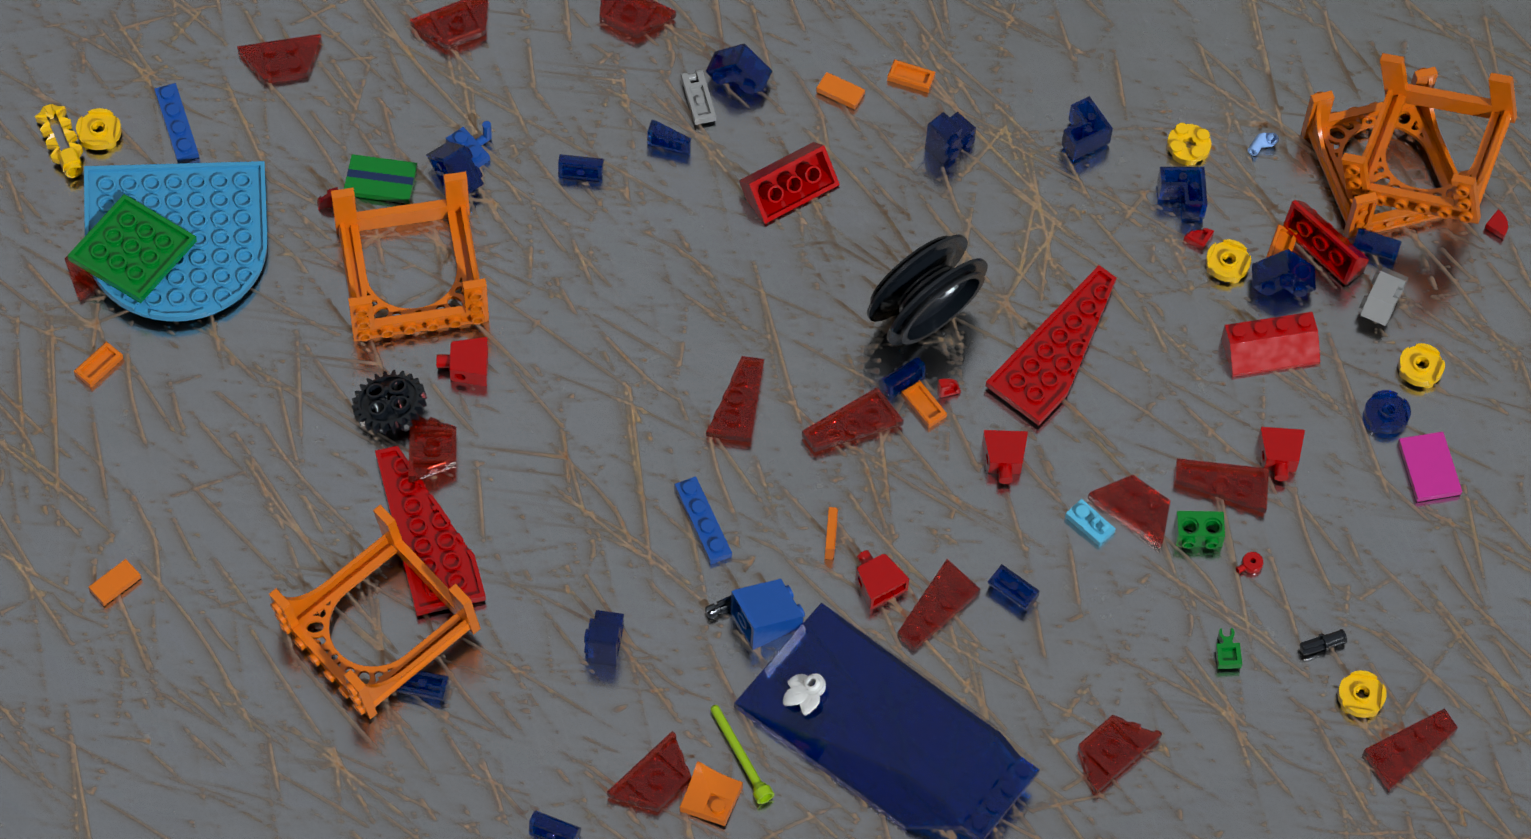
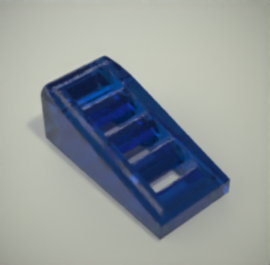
(667, 138)

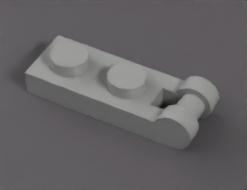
(698, 97)

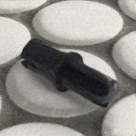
(1323, 642)

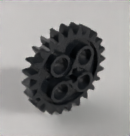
(389, 402)

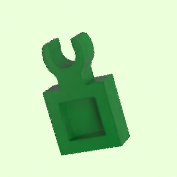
(1228, 653)

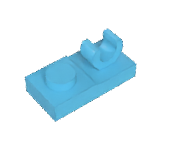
(1090, 522)

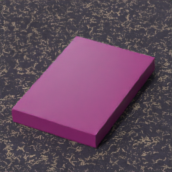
(1429, 466)

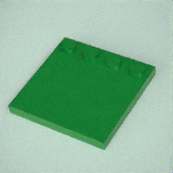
(132, 248)

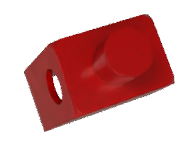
(466, 361)
(1280, 450)
(1004, 452)
(879, 578)

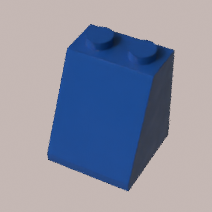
(766, 612)

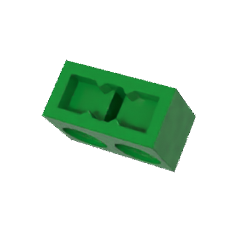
(1199, 523)

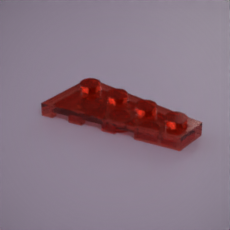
(738, 407)
(858, 419)
(1226, 481)
(940, 602)
(1403, 751)

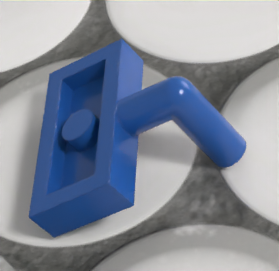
(463, 137)

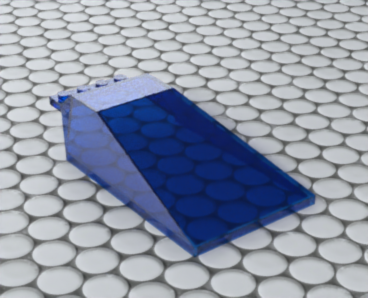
(889, 731)

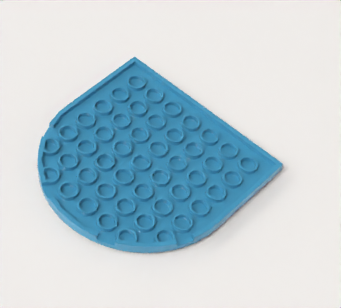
(211, 200)

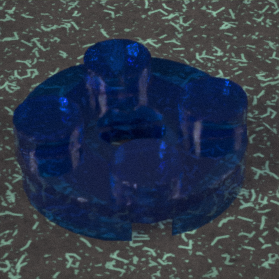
(1387, 424)

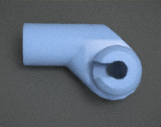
(1262, 141)

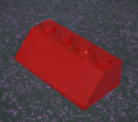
(789, 182)
(1325, 242)
(1271, 344)

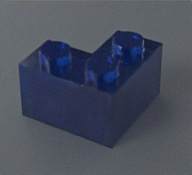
(739, 65)
(1088, 131)
(949, 136)
(453, 159)
(1185, 185)
(1283, 271)
(604, 637)

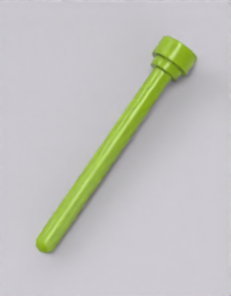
(762, 792)

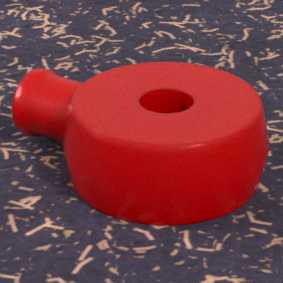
(1249, 567)

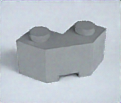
(1383, 296)

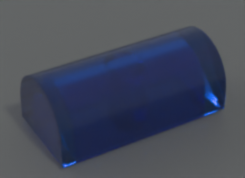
(580, 167)
(1377, 244)
(902, 378)
(1014, 587)
(426, 685)
(551, 827)

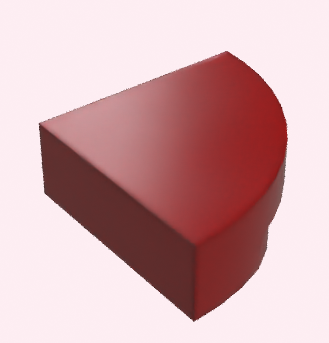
(326, 200)
(1498, 224)
(1199, 238)
(947, 387)

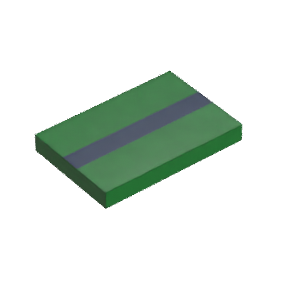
(381, 178)

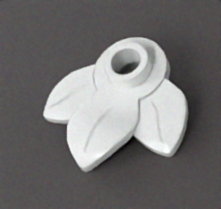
(804, 693)

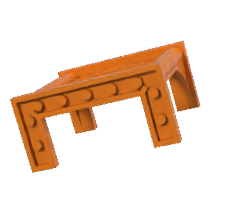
(1467, 188)
(1360, 211)
(412, 320)
(300, 611)

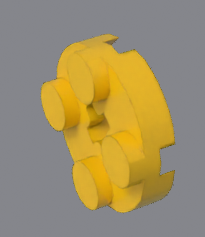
(1189, 133)
(98, 140)
(1228, 272)
(1417, 376)
(1359, 706)

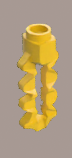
(69, 157)

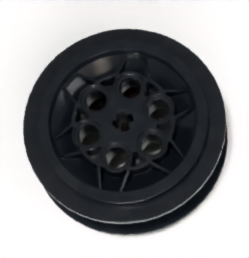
(927, 289)

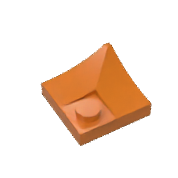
(710, 795)

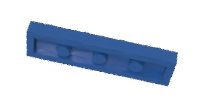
(176, 123)
(703, 520)

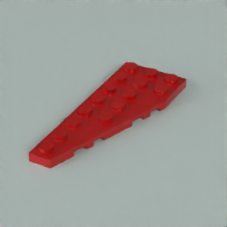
(1046, 364)
(427, 534)

